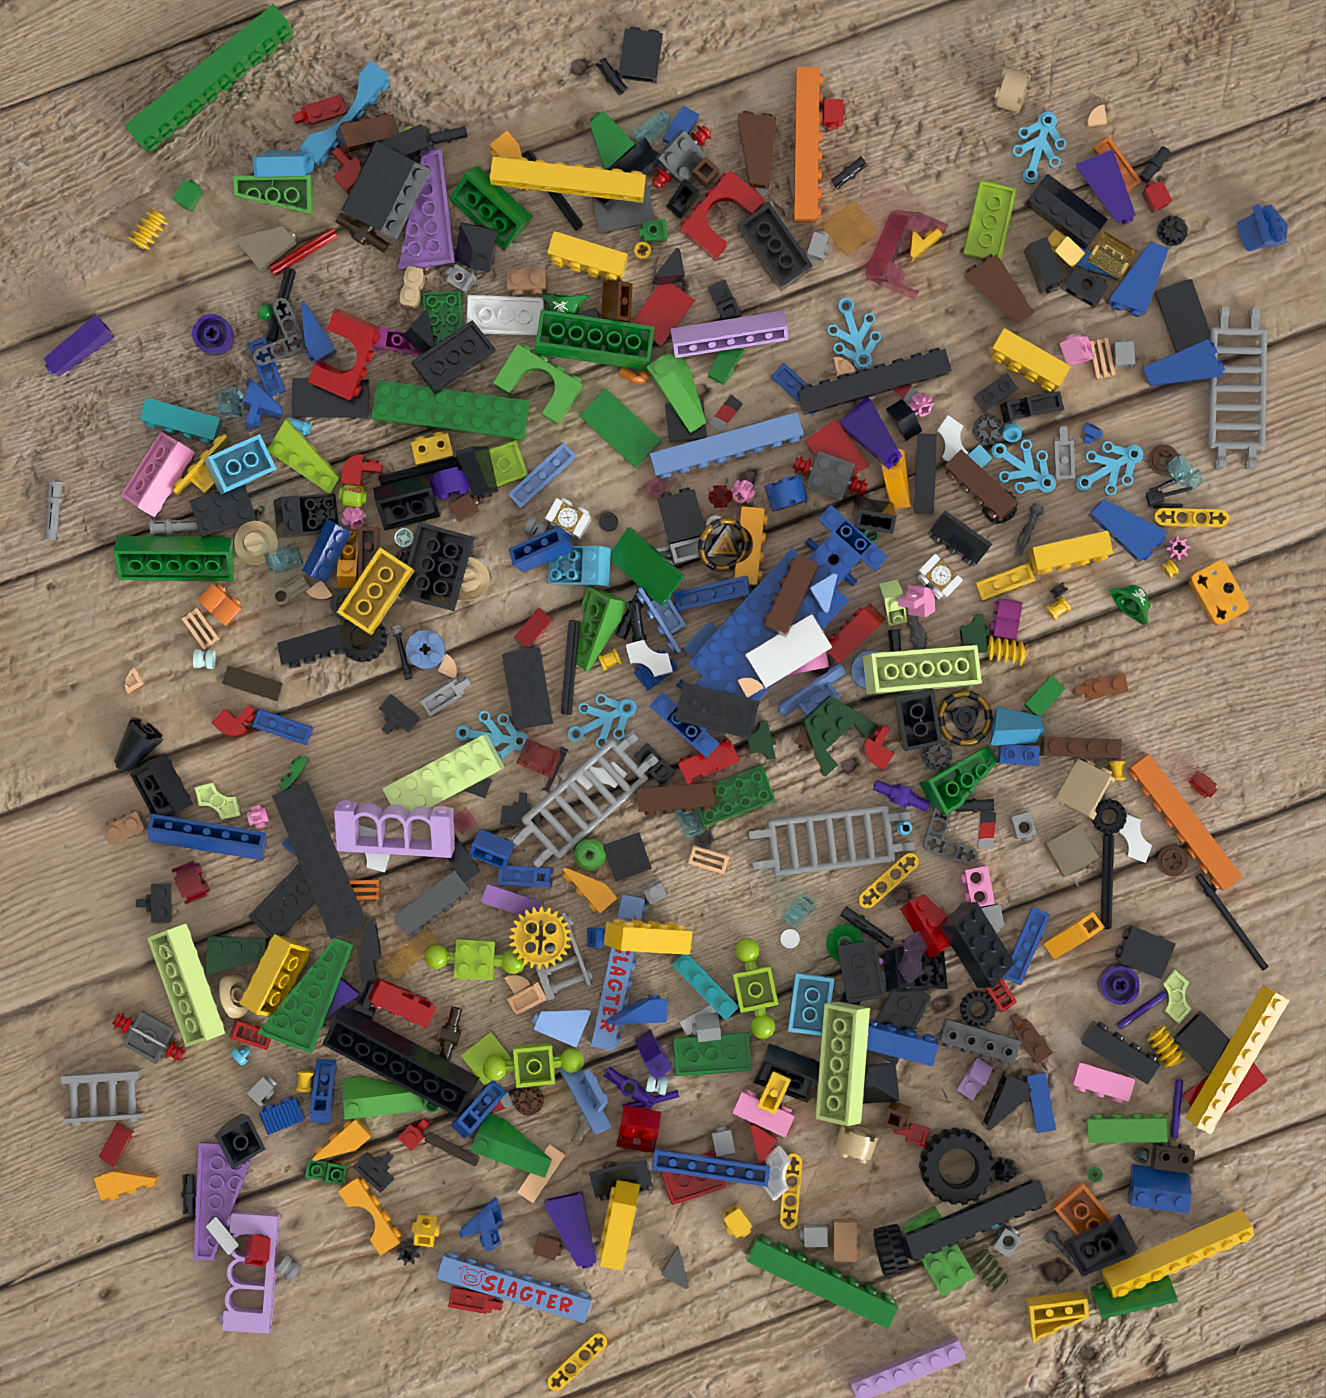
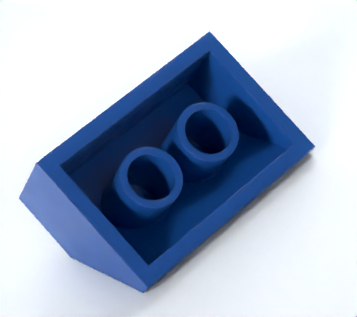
(1159, 1189)

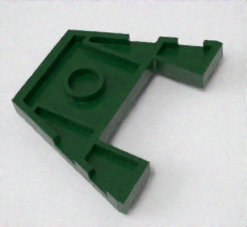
(827, 724)

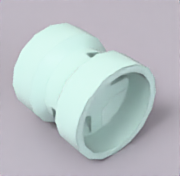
(402, 539)
(204, 659)
(661, 1084)

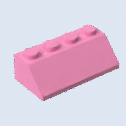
(157, 474)

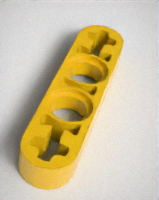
(1191, 517)
(891, 883)
(794, 1191)
(577, 1361)

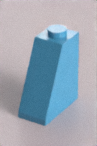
(283, 163)
(1015, 727)

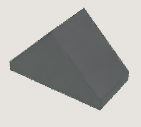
(675, 1270)

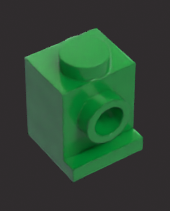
(659, 236)

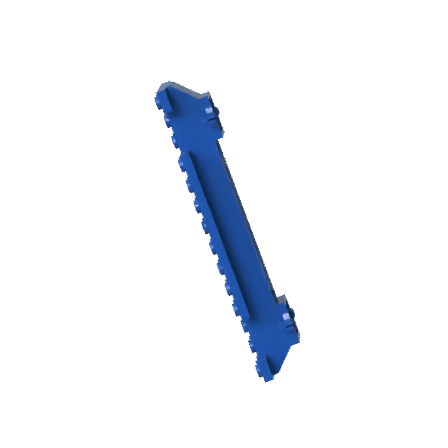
(724, 654)

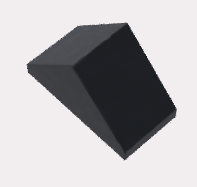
(683, 198)
(671, 271)
(420, 333)
(904, 419)

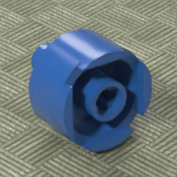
(786, 493)

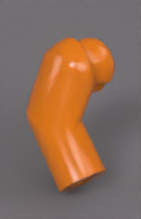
(632, 377)

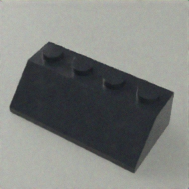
(1066, 211)

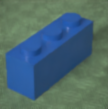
(540, 549)
(326, 551)

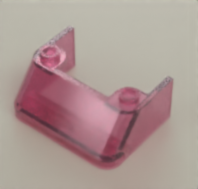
(881, 266)

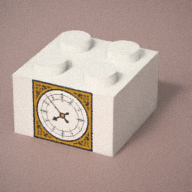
(568, 518)
(938, 577)

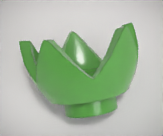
(599, 855)

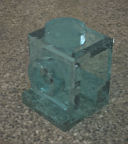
(229, 402)

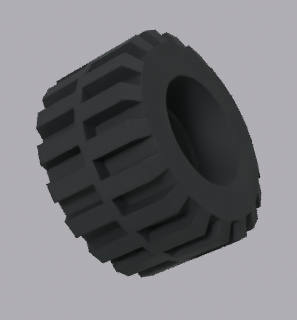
(374, 650)
(890, 1250)

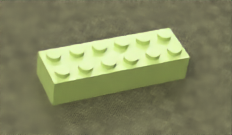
(921, 669)
(446, 775)
(186, 985)
(842, 1063)

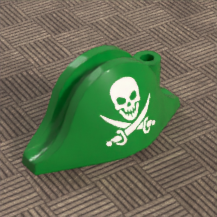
(564, 303)
(1132, 602)

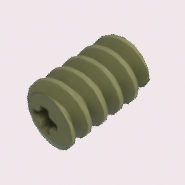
(990, 1270)

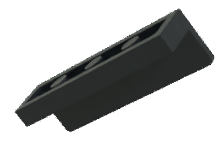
(639, 158)

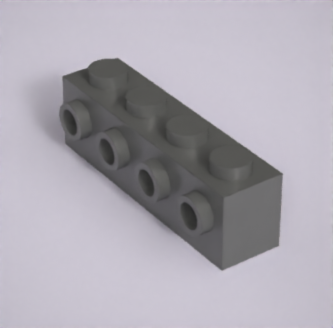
(432, 903)
(979, 1040)

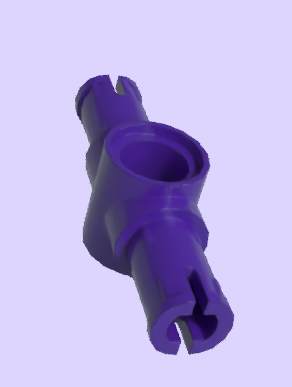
(901, 795)
(621, 1082)

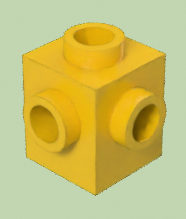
(425, 1230)

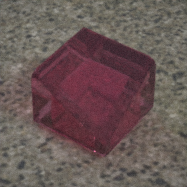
(464, 820)

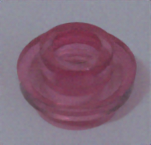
(655, 481)

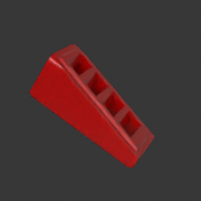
(1007, 1004)
(233, 1035)

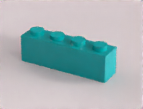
(180, 419)
(705, 985)

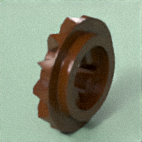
(1154, 457)
(1179, 855)
(533, 1092)

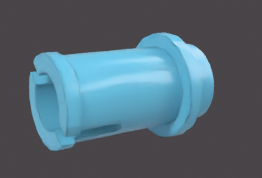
(302, 426)
(900, 830)

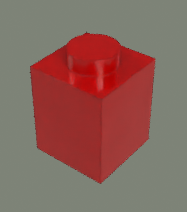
(833, 113)
(1156, 196)
(257, 1250)

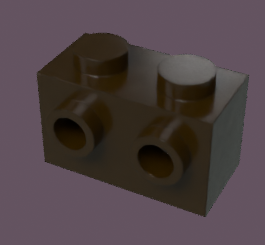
(1172, 1158)

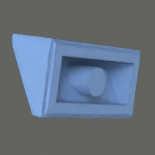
(700, 639)

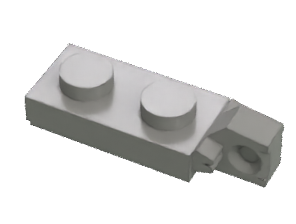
(1064, 455)
(444, 695)

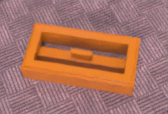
(362, 897)

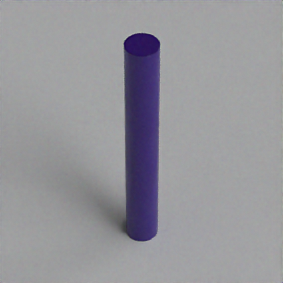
(1141, 1010)
(660, 1098)
(1176, 1108)

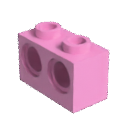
(1077, 349)
(982, 885)

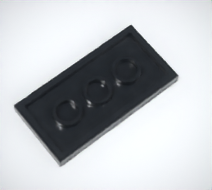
(1183, 315)
(453, 356)
(317, 402)
(716, 710)
(284, 904)
(903, 1011)

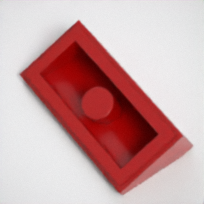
(533, 628)
(116, 1144)

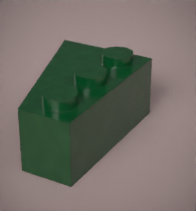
(233, 951)

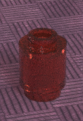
(1203, 784)

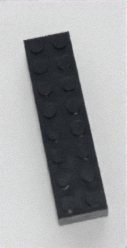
(319, 860)
(400, 1060)

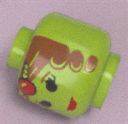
(352, 495)

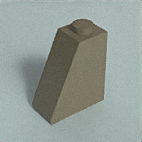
(267, 246)

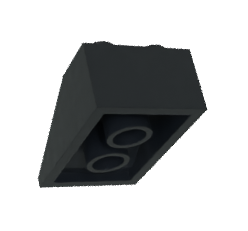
(917, 720)
(1007, 1097)
(1101, 1245)

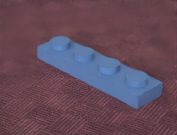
(542, 475)

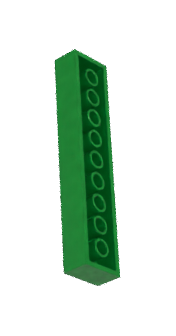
(210, 78)

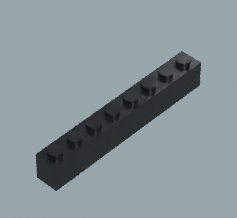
(874, 382)
(973, 1219)

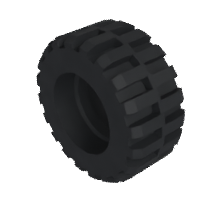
(968, 1189)

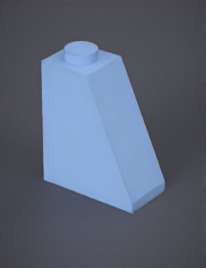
(562, 1024)

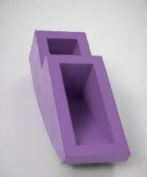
(509, 900)

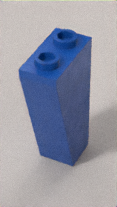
(1139, 283)
(1185, 366)
(1128, 530)

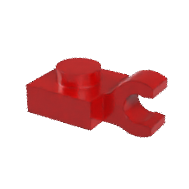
(915, 1134)
(413, 1135)

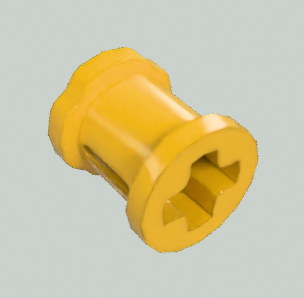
(1057, 608)
(609, 659)
(1116, 768)
(304, 1081)

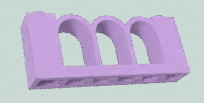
(439, 819)
(249, 1319)

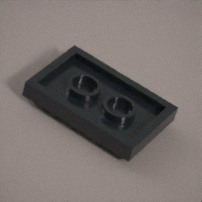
(222, 512)
(861, 971)

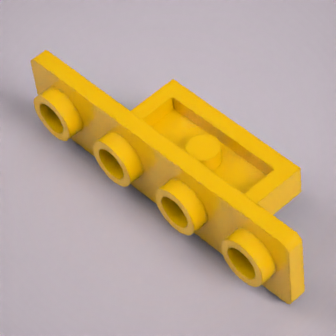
(199, 472)

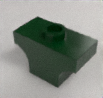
(975, 633)
(762, 741)

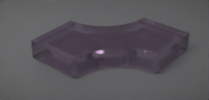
(913, 950)

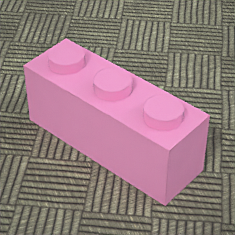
(1102, 1082)
(747, 1108)

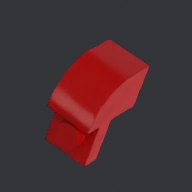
(348, 174)
(355, 466)
(233, 726)
(874, 751)

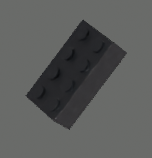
(774, 246)
(527, 688)
(977, 945)

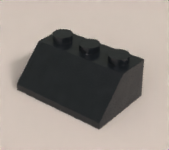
(406, 502)
(959, 539)
(161, 787)
(801, 1070)
(634, 1172)

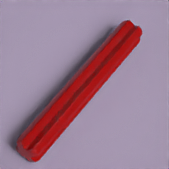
(303, 251)

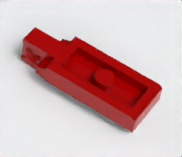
(321, 111)
(473, 1301)

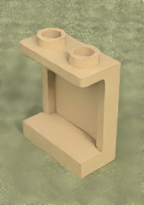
(1085, 787)

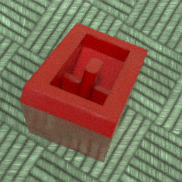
(763, 1141)

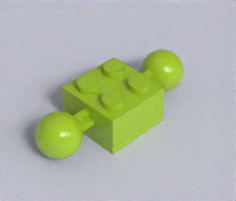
(473, 959)
(755, 988)
(533, 1064)

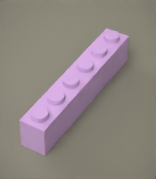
(729, 334)
(908, 1368)

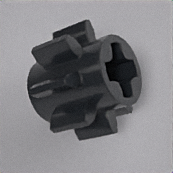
(1004, 1170)
(406, 1258)

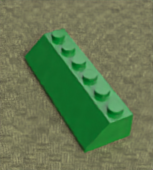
(594, 340)
(174, 558)

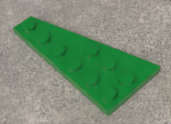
(307, 1005)

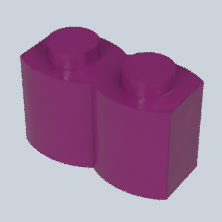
(1006, 619)

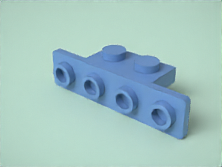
(665, 616)
(815, 693)
(588, 1097)

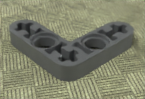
(288, 335)
(939, 835)

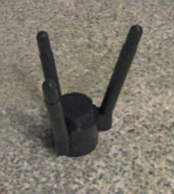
(1155, 497)

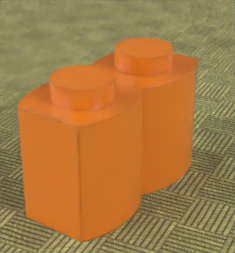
(220, 604)

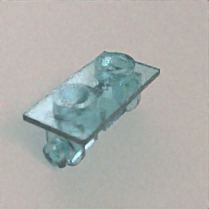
(653, 126)

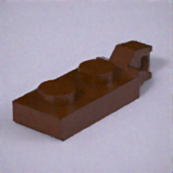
(1030, 1039)

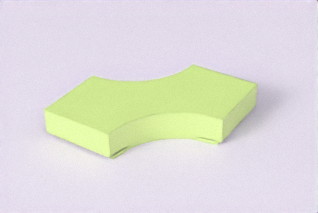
(209, 796)
(1176, 1005)

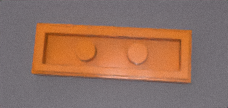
(1129, 175)

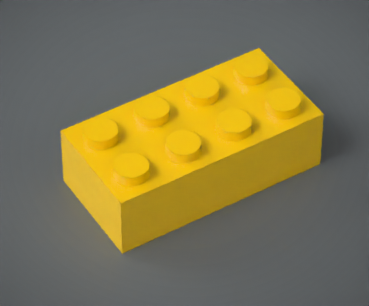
(587, 257)
(1029, 360)
(1070, 551)
(375, 591)
(648, 936)
(275, 975)
(618, 1225)

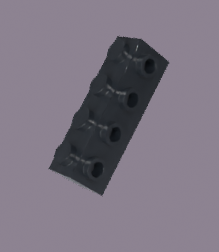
(315, 645)
(1120, 1052)

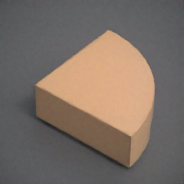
(1097, 117)
(843, 366)
(319, 591)
(448, 667)
(133, 680)
(750, 686)
(517, 982)

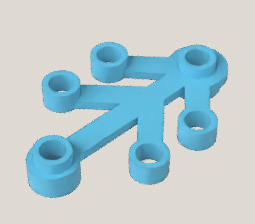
(1040, 143)
(855, 337)
(1112, 466)
(1026, 469)
(605, 718)
(496, 736)

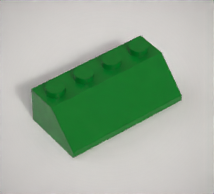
(490, 206)
(1150, 1296)

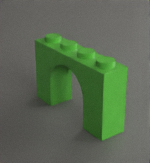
(524, 361)

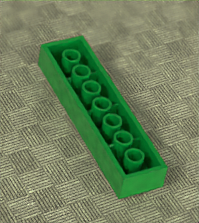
(451, 410)
(821, 1280)

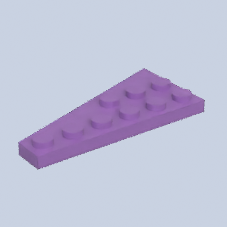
(428, 227)
(215, 1195)

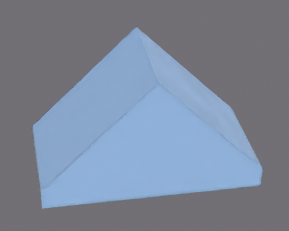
(823, 592)

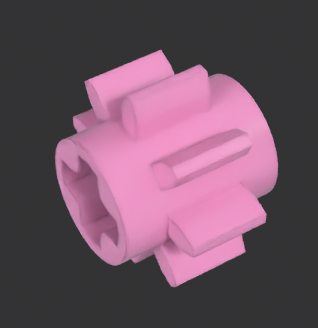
(921, 404)
(742, 491)
(353, 518)
(1179, 543)
(258, 816)

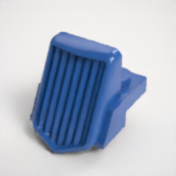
(1263, 228)
(257, 403)
(486, 1222)

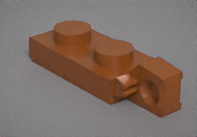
(1103, 686)

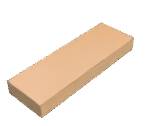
(534, 1184)

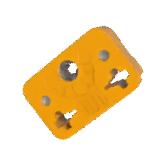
(1212, 596)

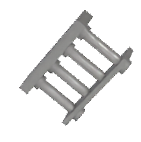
(551, 988)
(91, 1081)

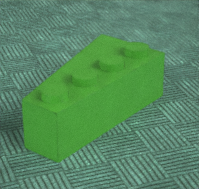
(284, 192)
(1128, 1128)

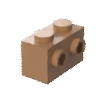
(526, 281)
(124, 828)
(845, 1240)

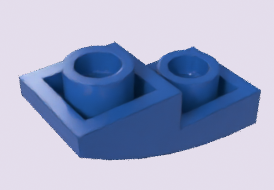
(683, 121)

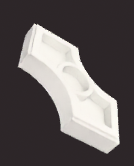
(950, 433)
(641, 654)
(602, 775)
(1136, 845)
(374, 860)
(778, 1164)

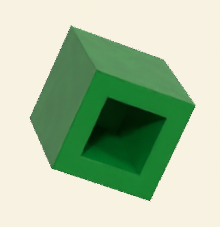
(188, 195)

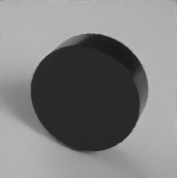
(608, 522)

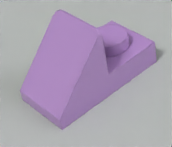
(974, 1078)

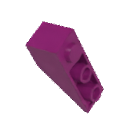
(394, 342)

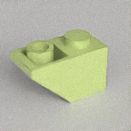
(890, 593)

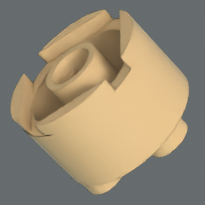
(1012, 90)
(856, 1142)

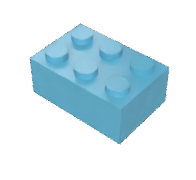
(240, 464)
(808, 1001)

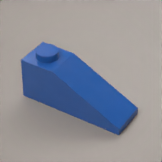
(316, 340)
(642, 1011)
(323, 1091)
(478, 1109)

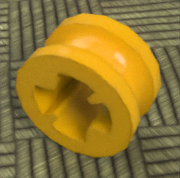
(637, 248)
(1169, 568)

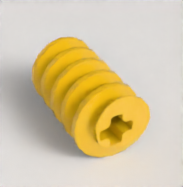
(148, 229)
(1006, 650)
(1165, 1046)

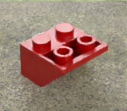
(639, 1129)

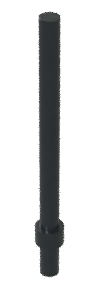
(1209, 891)

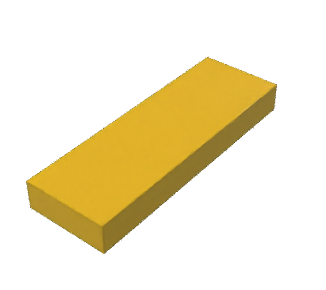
(1005, 581)

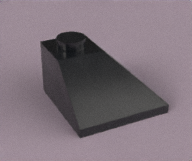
(476, 246)
(880, 1083)
(239, 1140)

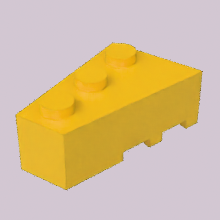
(1055, 1312)

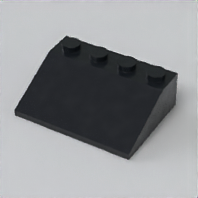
(386, 189)
(439, 566)

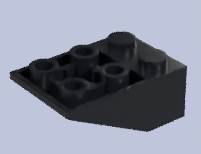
(304, 514)
(932, 979)

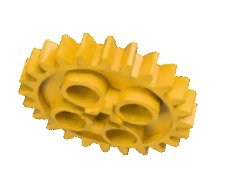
(522, 937)

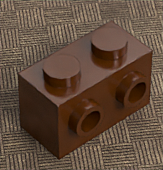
(617, 301)

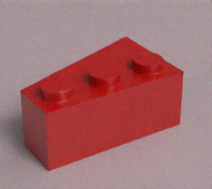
(854, 632)
(699, 766)
(926, 918)
(401, 1002)

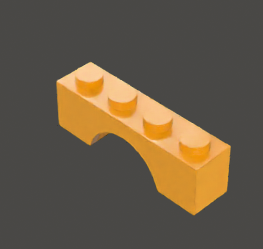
(752, 520)
(357, 1194)

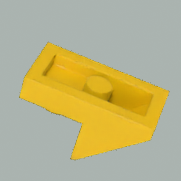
(918, 245)
(1065, 248)
(773, 1092)

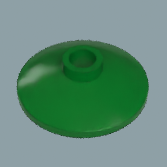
(840, 933)

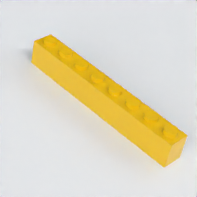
(567, 179)
(1236, 1059)
(1177, 1253)

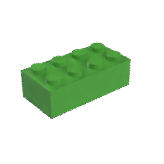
(947, 1267)

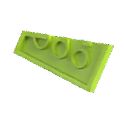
(301, 456)

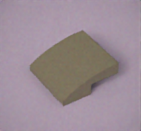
(1071, 850)

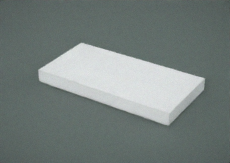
(505, 314)
(785, 654)

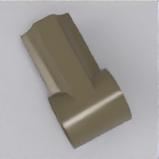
(292, 589)

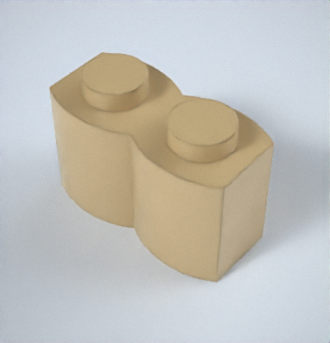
(414, 282)

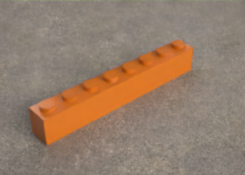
(807, 144)
(1184, 822)

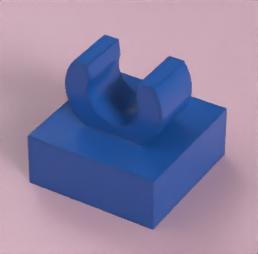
(1091, 432)
(595, 937)

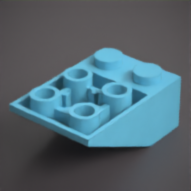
(581, 567)

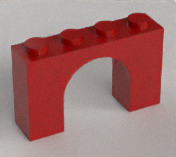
(729, 189)
(363, 337)

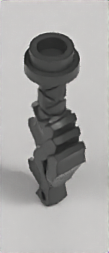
(1024, 536)
(918, 634)
(1052, 1237)

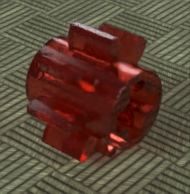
(720, 496)

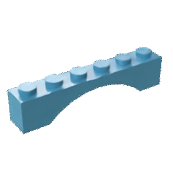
(371, 83)

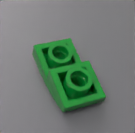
(724, 365)
(1044, 696)
(297, 768)
(326, 1171)

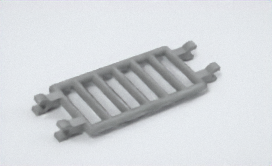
(1251, 447)
(569, 782)
(833, 864)

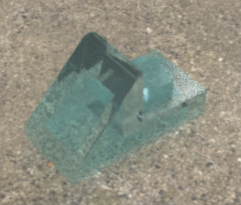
(1185, 473)
(283, 560)
(690, 823)
(799, 910)

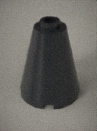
(136, 744)

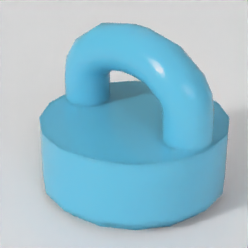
(1012, 432)
(238, 1056)

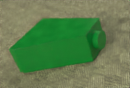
(609, 139)

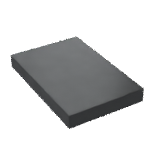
(624, 214)

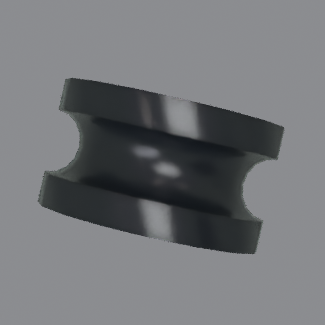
(1058, 590)
(704, 844)

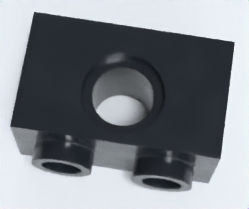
(1074, 286)
(995, 392)

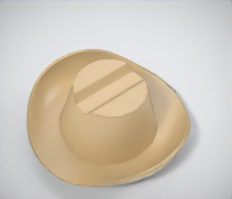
(253, 541)
(475, 580)
(231, 993)

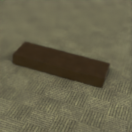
(252, 683)
(451, 1148)

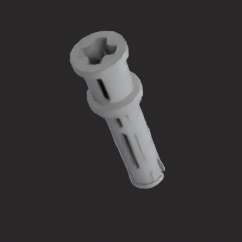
(54, 500)
(169, 526)

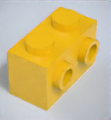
(432, 449)
(737, 1221)

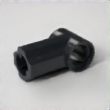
(364, 1005)

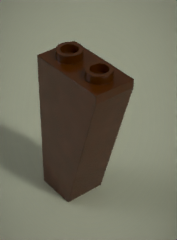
(757, 141)
(998, 286)

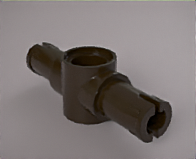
(362, 233)
(450, 1033)

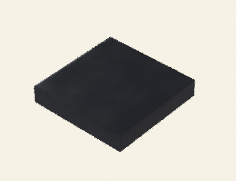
(676, 429)
(627, 856)

